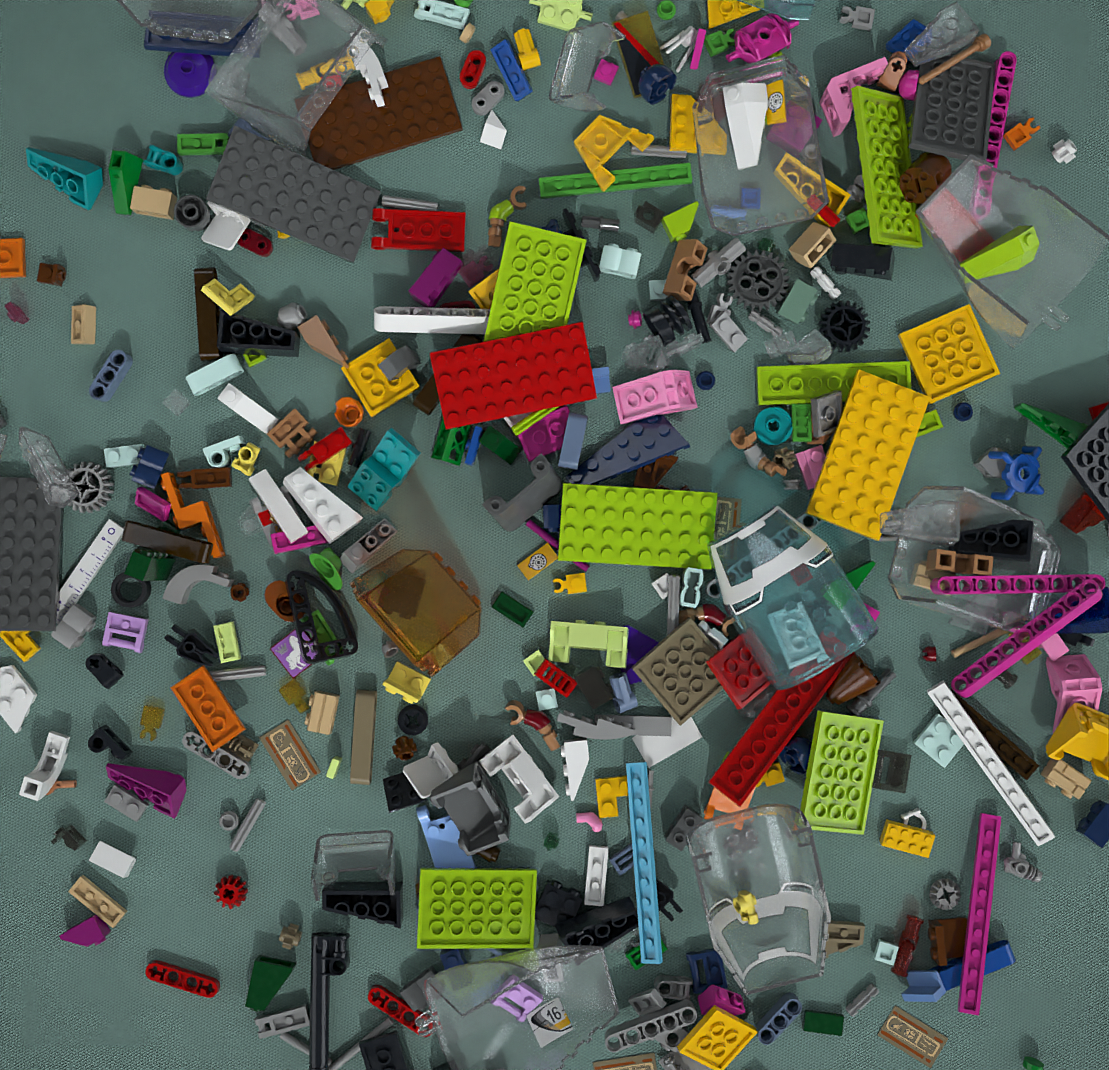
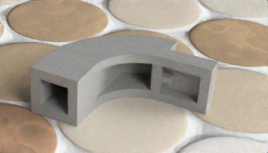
(182, 583)

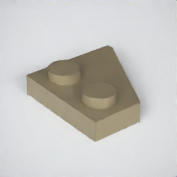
(844, 936)

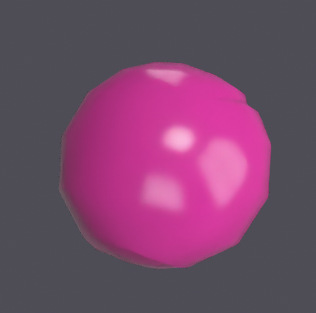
(908, 84)

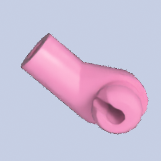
(592, 819)

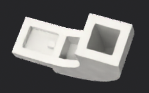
(45, 774)

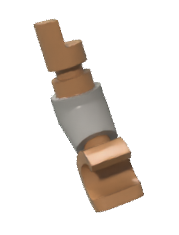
(754, 454)

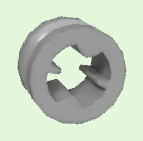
(792, 484)

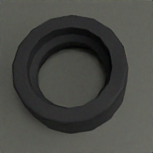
(119, 599)

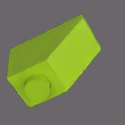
(679, 222)

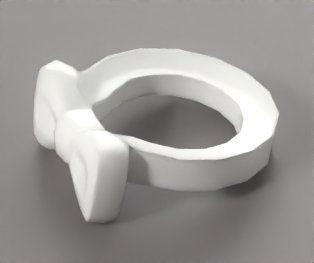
(916, 812)

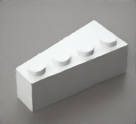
(323, 507)

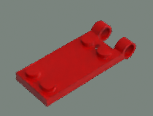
(421, 230)

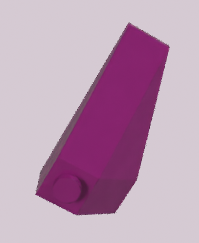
(157, 786)

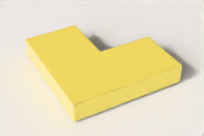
(231, 300)

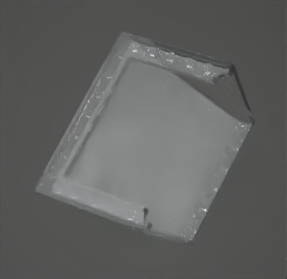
(292, 67)

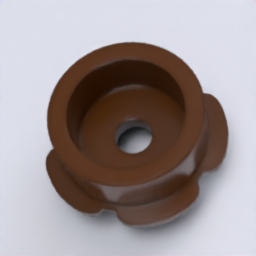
(244, 592)

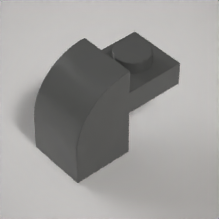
(399, 362)

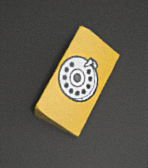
(777, 107)
(537, 561)

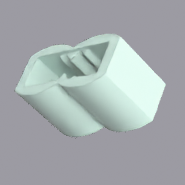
(620, 261)
(691, 581)

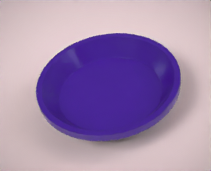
(188, 73)

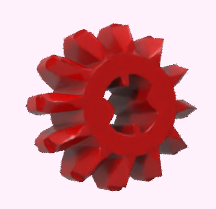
(233, 898)

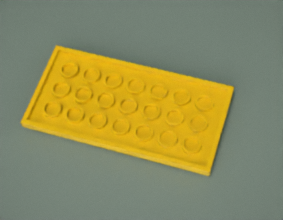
(867, 454)

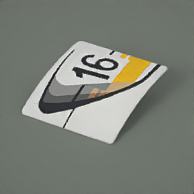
(549, 1022)

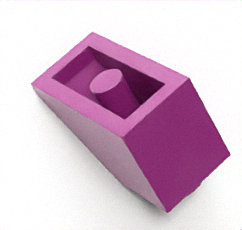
(87, 932)

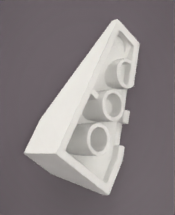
(746, 115)

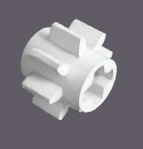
(1064, 151)

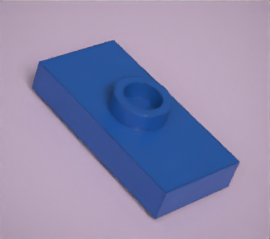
(473, 445)

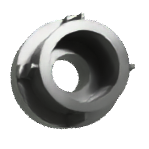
(183, 209)

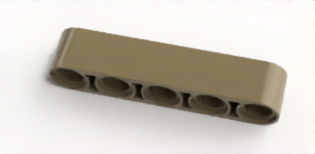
(363, 737)

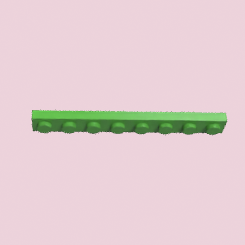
(624, 180)

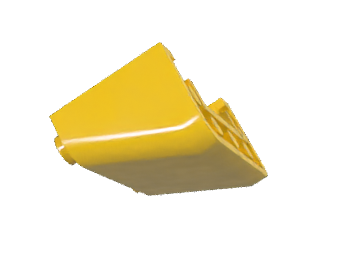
(1084, 735)

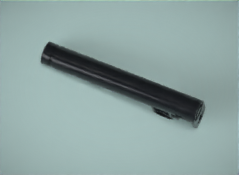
(325, 951)

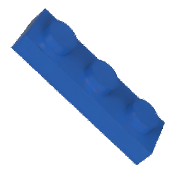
(511, 70)

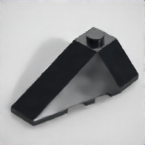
(1003, 541)

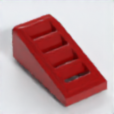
(566, 684)

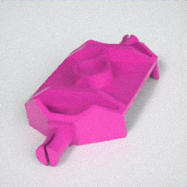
(753, 48)

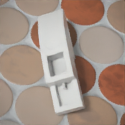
(372, 71)

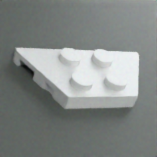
(15, 697)

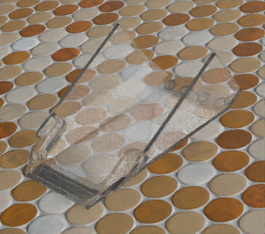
(789, 174)
(999, 611)

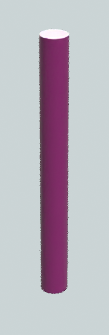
(552, 541)

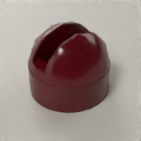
(931, 653)

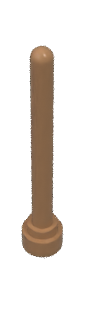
(980, 44)

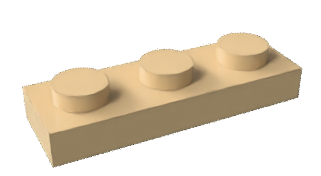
(97, 901)

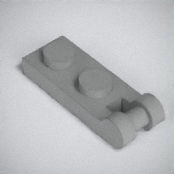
(283, 1021)

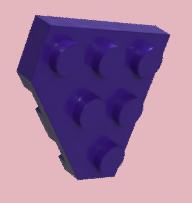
(638, 647)

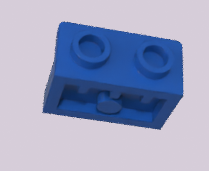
(905, 37)

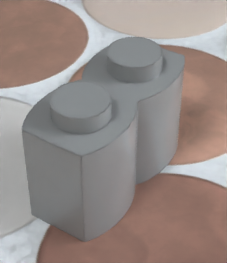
(74, 626)

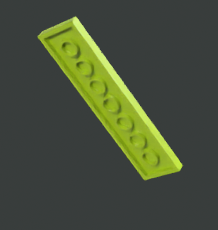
(803, 382)

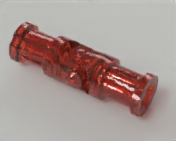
(906, 947)

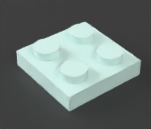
(939, 740)

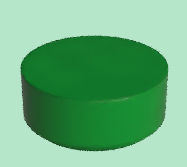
(1032, 1063)

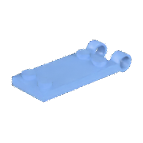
(443, 841)

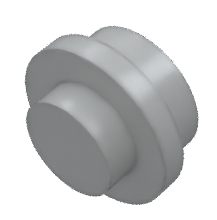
(229, 820)

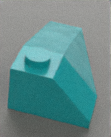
(74, 176)

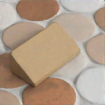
(83, 324)

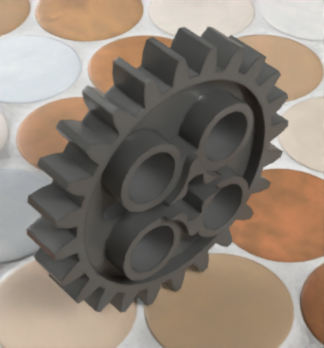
(765, 266)

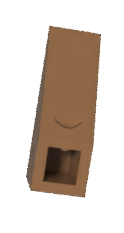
(318, 338)

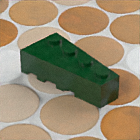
(149, 565)

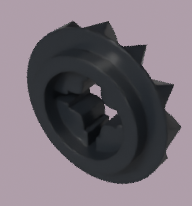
(403, 720)

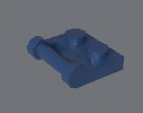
(713, 970)

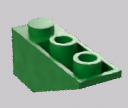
(124, 175)

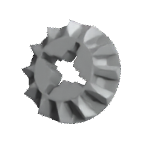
(936, 892)

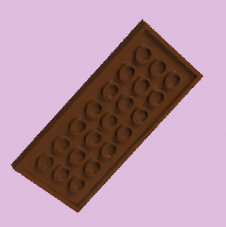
(414, 112)

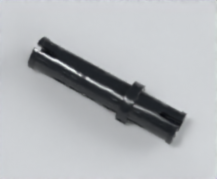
(698, 317)

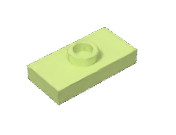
(227, 642)

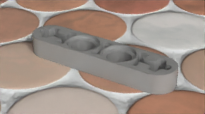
(215, 757)

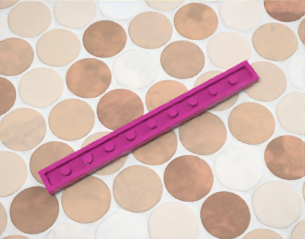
(979, 914)

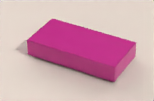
(698, 49)
(152, 503)

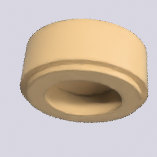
(467, 33)

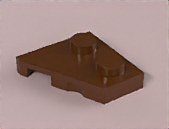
(651, 474)

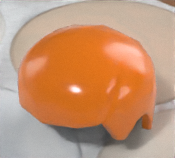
(349, 412)

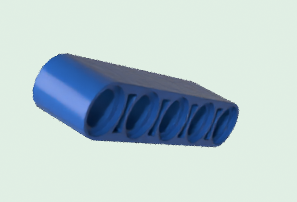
(997, 957)

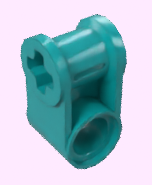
(160, 160)

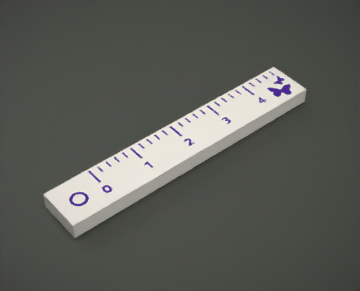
(88, 567)

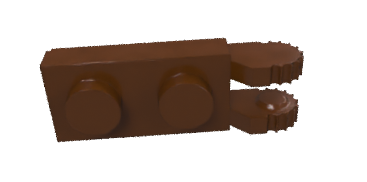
(207, 478)

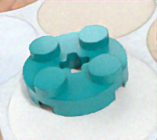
(783, 424)

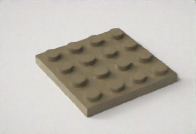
(678, 671)

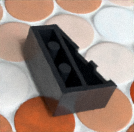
(863, 260)

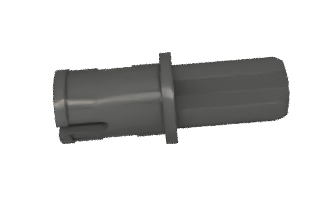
(600, 223)

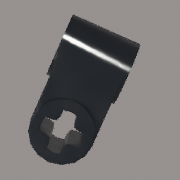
(106, 672)

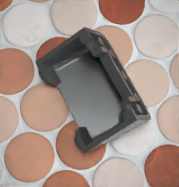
(529, 500)
(474, 809)

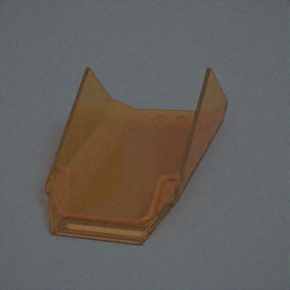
(420, 607)

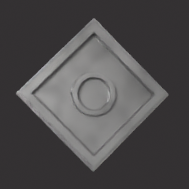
(826, 413)

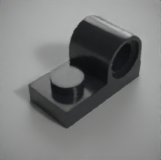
(110, 740)

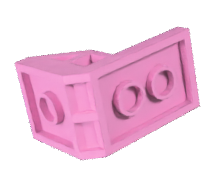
(837, 97)
(655, 394)
(1073, 681)

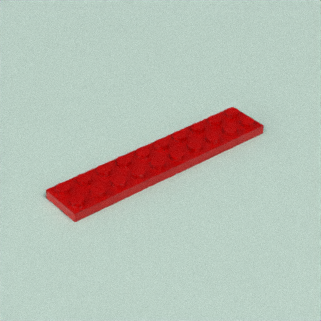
(770, 734)

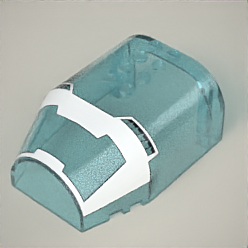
(788, 597)

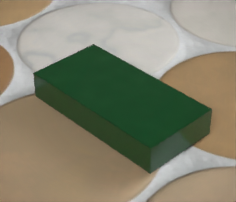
(512, 609)
(823, 1022)

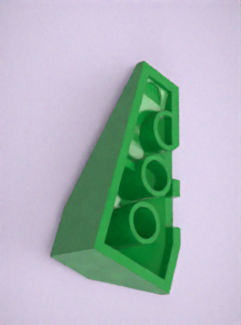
(1058, 427)

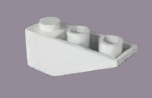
(576, 762)

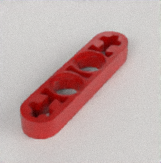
(183, 975)
(397, 1014)

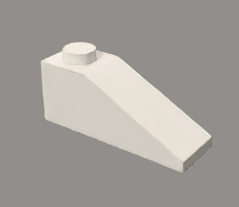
(248, 408)

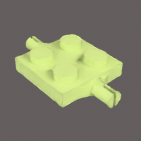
(561, 13)

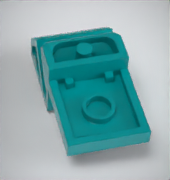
(384, 469)

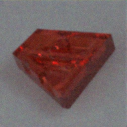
(1082, 514)

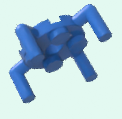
(1011, 473)

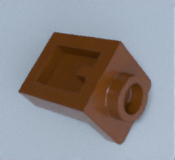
(51, 274)

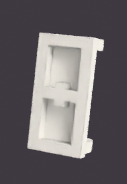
(112, 859)

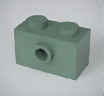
(797, 302)

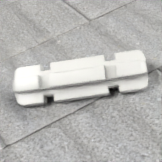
(824, 281)

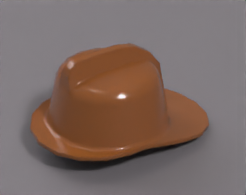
(278, 600)

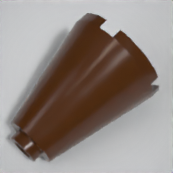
(852, 681)

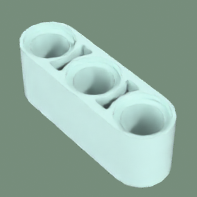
(214, 374)

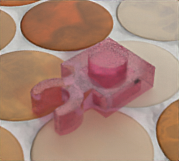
(473, 273)

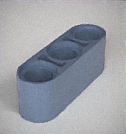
(119, 371)
(573, 441)
(777, 1027)

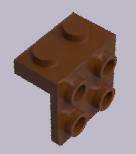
(947, 938)

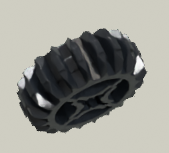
(842, 310)

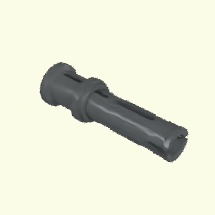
(865, 699)

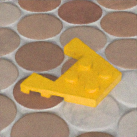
(602, 141)

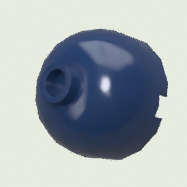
(655, 82)
(797, 754)

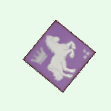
(289, 653)

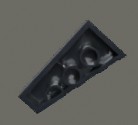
(253, 337)
(365, 900)
(600, 925)

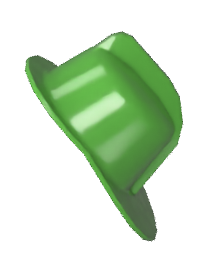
(328, 567)

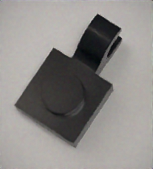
(1073, 638)

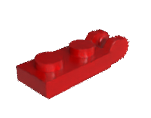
(326, 448)

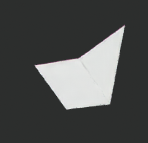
(493, 131)

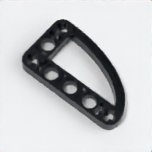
(318, 648)

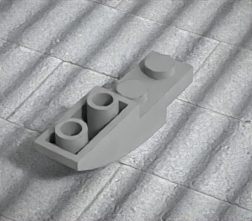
(603, 729)

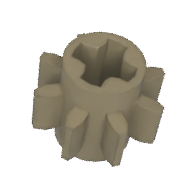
(784, 457)
(290, 936)

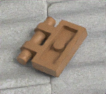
(289, 428)

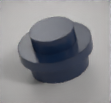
(705, 380)
(963, 411)

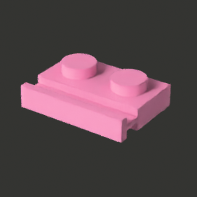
(810, 465)

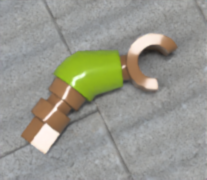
(500, 213)

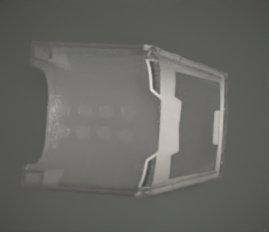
(776, 860)

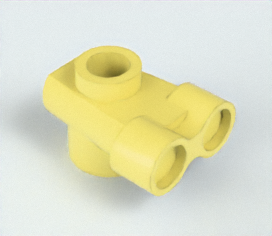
(244, 461)
(745, 907)

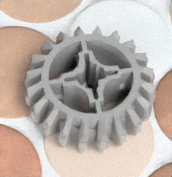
(88, 479)

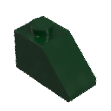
(500, 445)

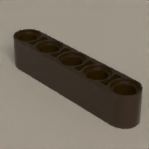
(207, 316)
(428, 397)
(167, 542)

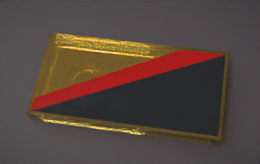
(638, 48)

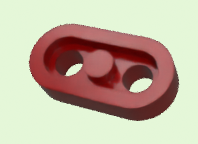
(471, 70)

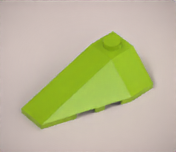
(1004, 254)

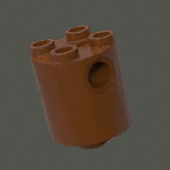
(924, 177)

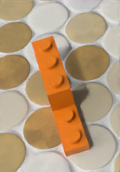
(192, 515)

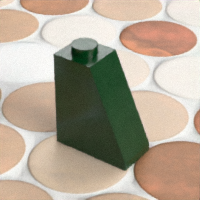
(266, 980)

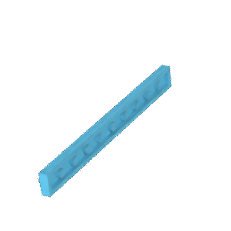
(644, 863)

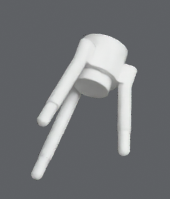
(686, 38)

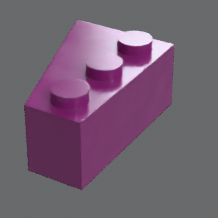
(435, 279)

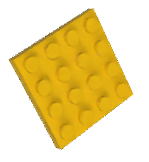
(949, 354)

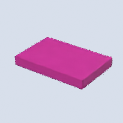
(545, 435)

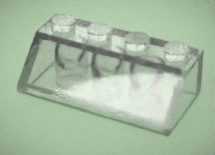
(47, 467)

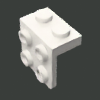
(225, 227)
(430, 771)

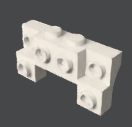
(523, 774)

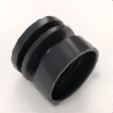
(670, 319)

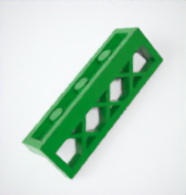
(446, 442)

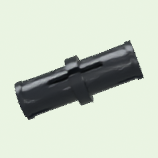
(359, 447)

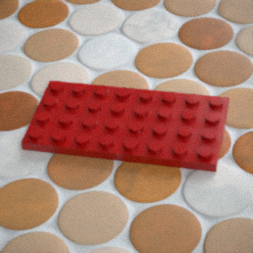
(513, 375)

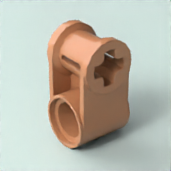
(892, 73)

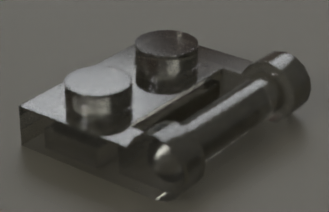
(897, 771)

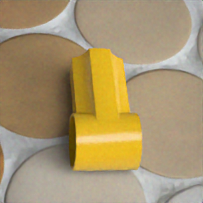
(527, 54)

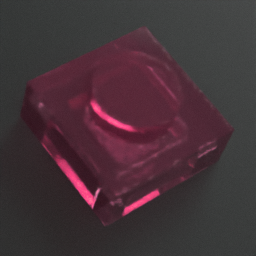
(15, 313)

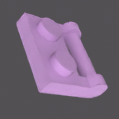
(128, 626)
(522, 995)

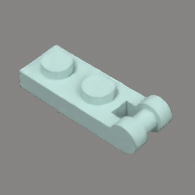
(442, 13)

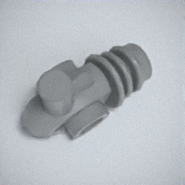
(1019, 866)

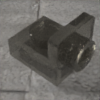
(71, 837)

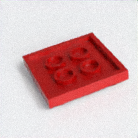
(738, 672)

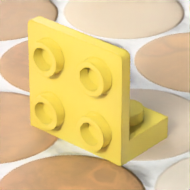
(406, 683)

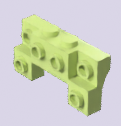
(591, 637)

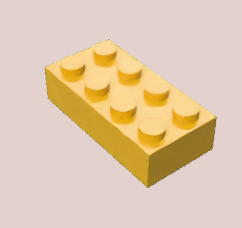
(907, 838)

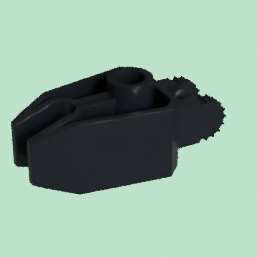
(192, 646)
(665, 896)

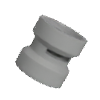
(857, 189)

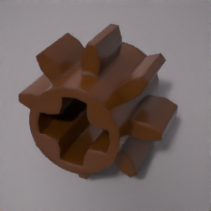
(404, 748)

